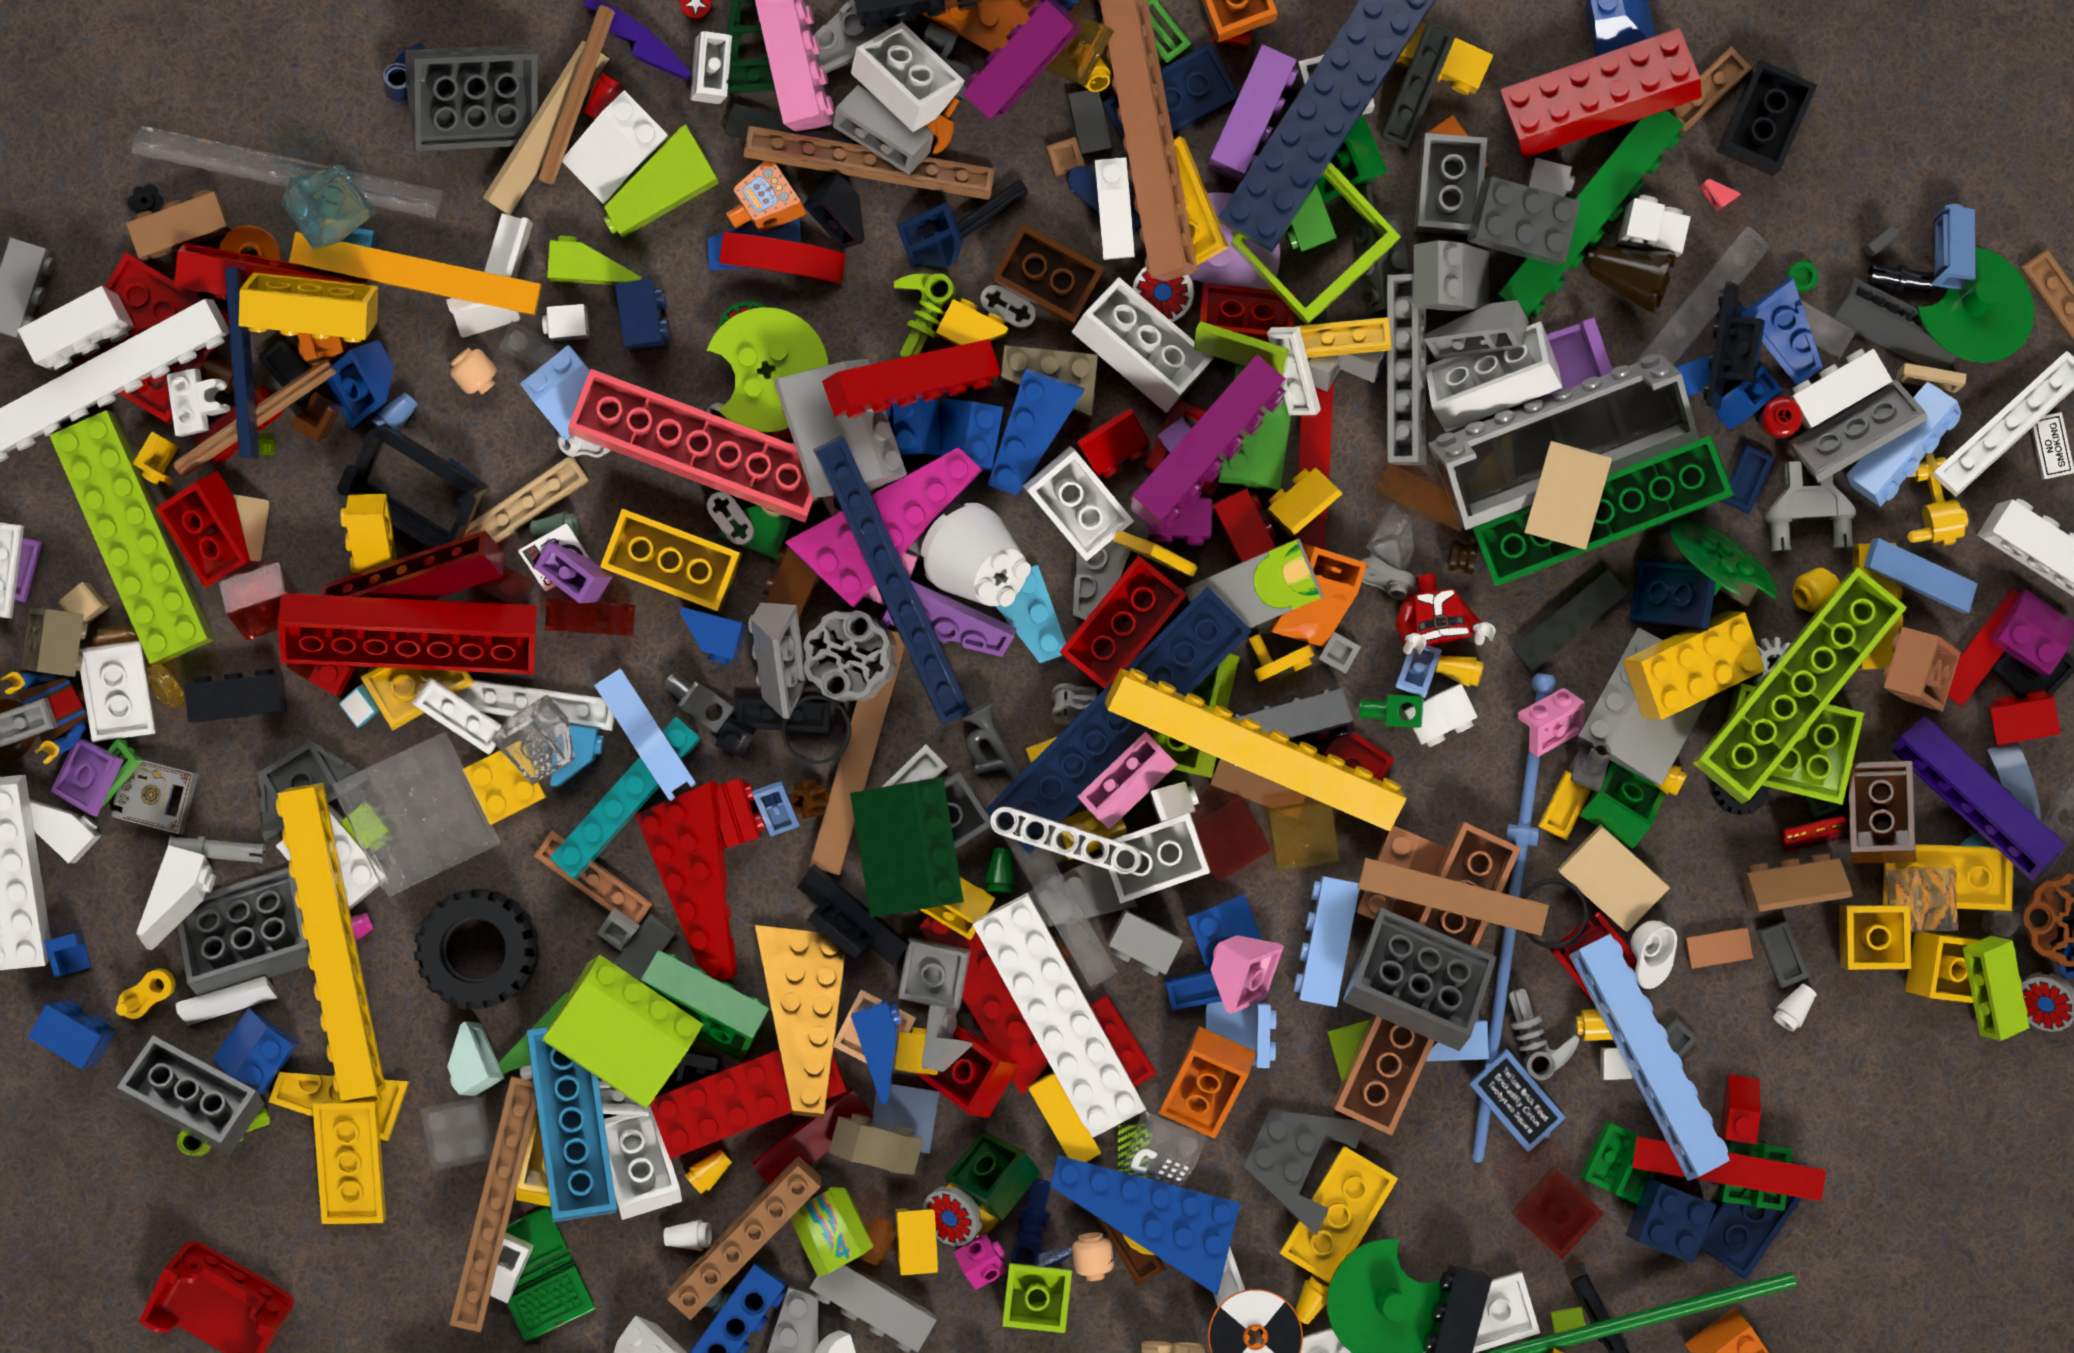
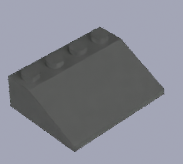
(471, 96)
(244, 933)
(1420, 979)

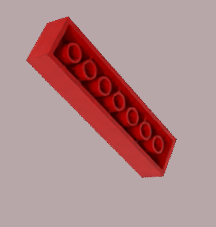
(407, 633)

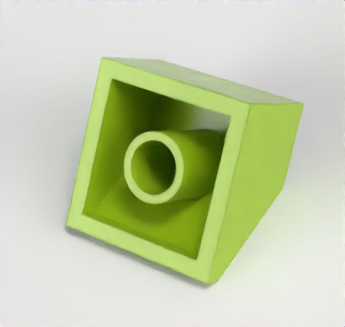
(1037, 1298)

